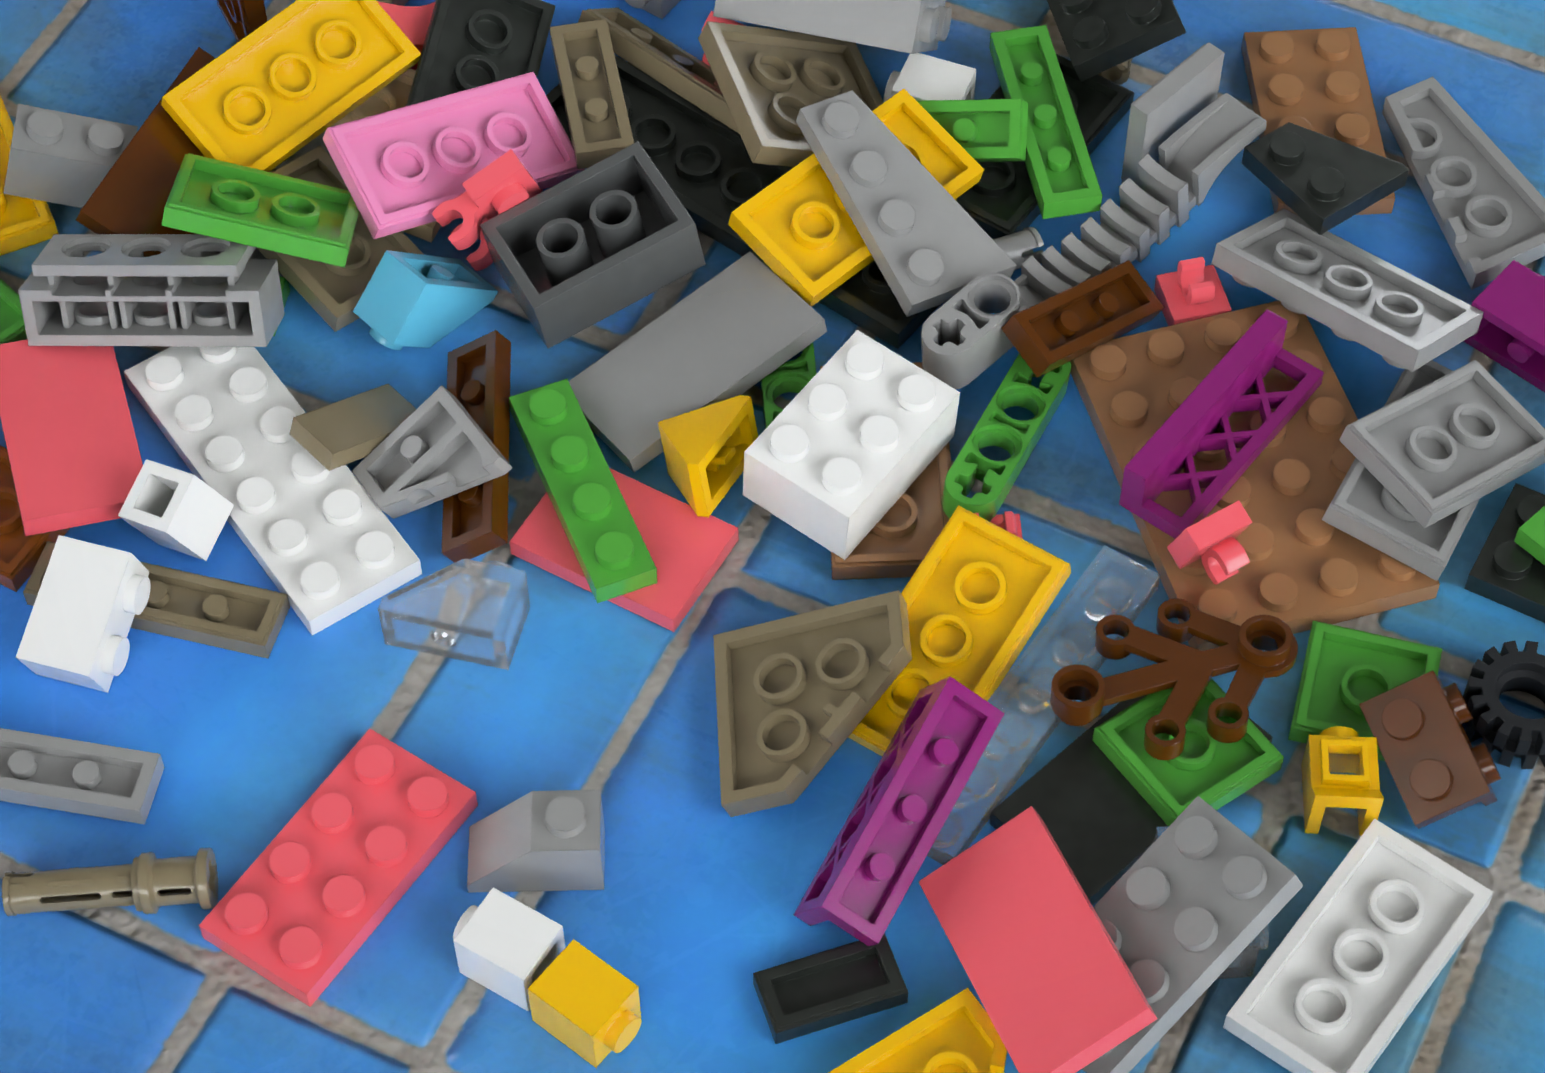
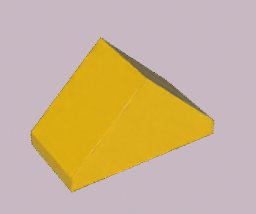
(708, 449)

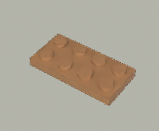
(1316, 83)

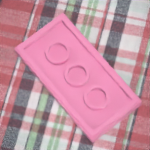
(422, 153)

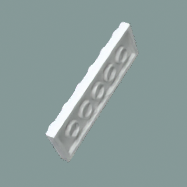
(301, 522)

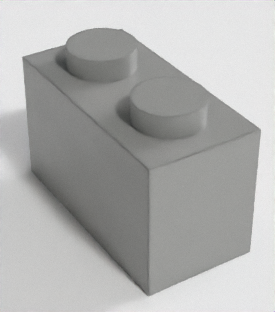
(62, 154)

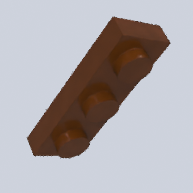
(1082, 318)

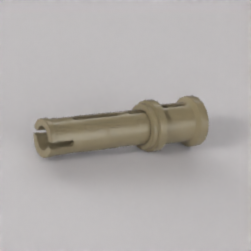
(144, 883)

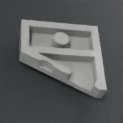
(430, 458)

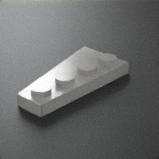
(1468, 182)
(900, 210)

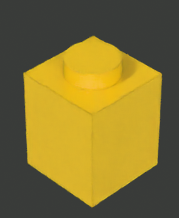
(586, 1004)

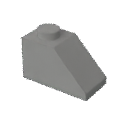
(540, 844)

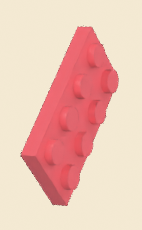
(339, 867)

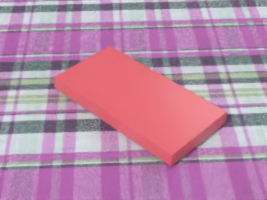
(66, 434)
(1036, 949)

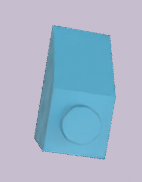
(420, 299)

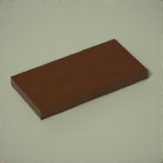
(140, 181)

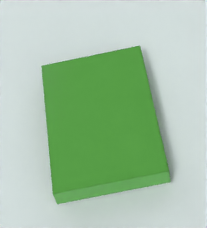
(262, 210)

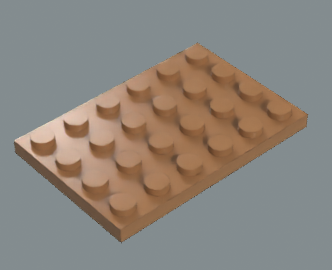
(1297, 561)

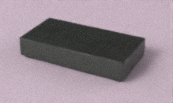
(829, 988)

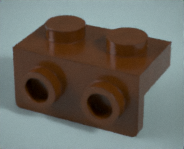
(1429, 750)

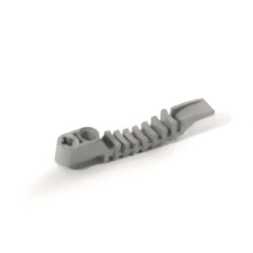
(966, 340)

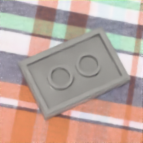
(1448, 443)

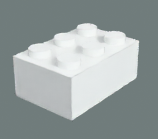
(850, 444)

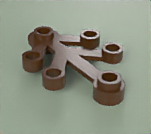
(1178, 668)

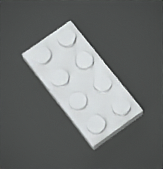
(1358, 957)

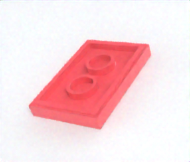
(681, 544)

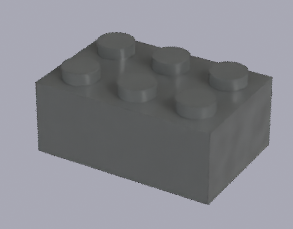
(593, 244)

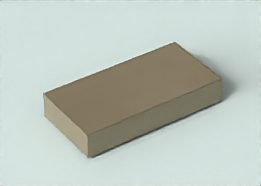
(351, 426)

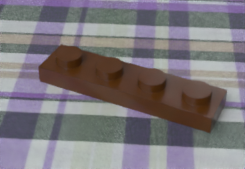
(480, 380)

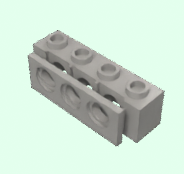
(151, 299)

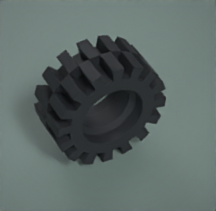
(1491, 720)

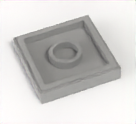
(1170, 105)

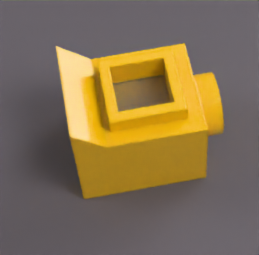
(1340, 773)

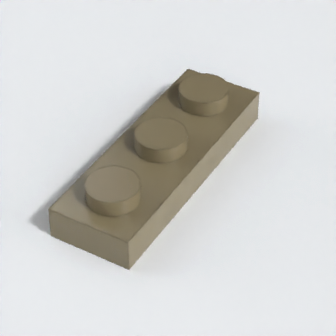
(591, 91)

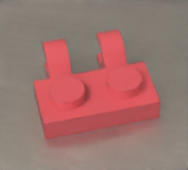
(487, 195)

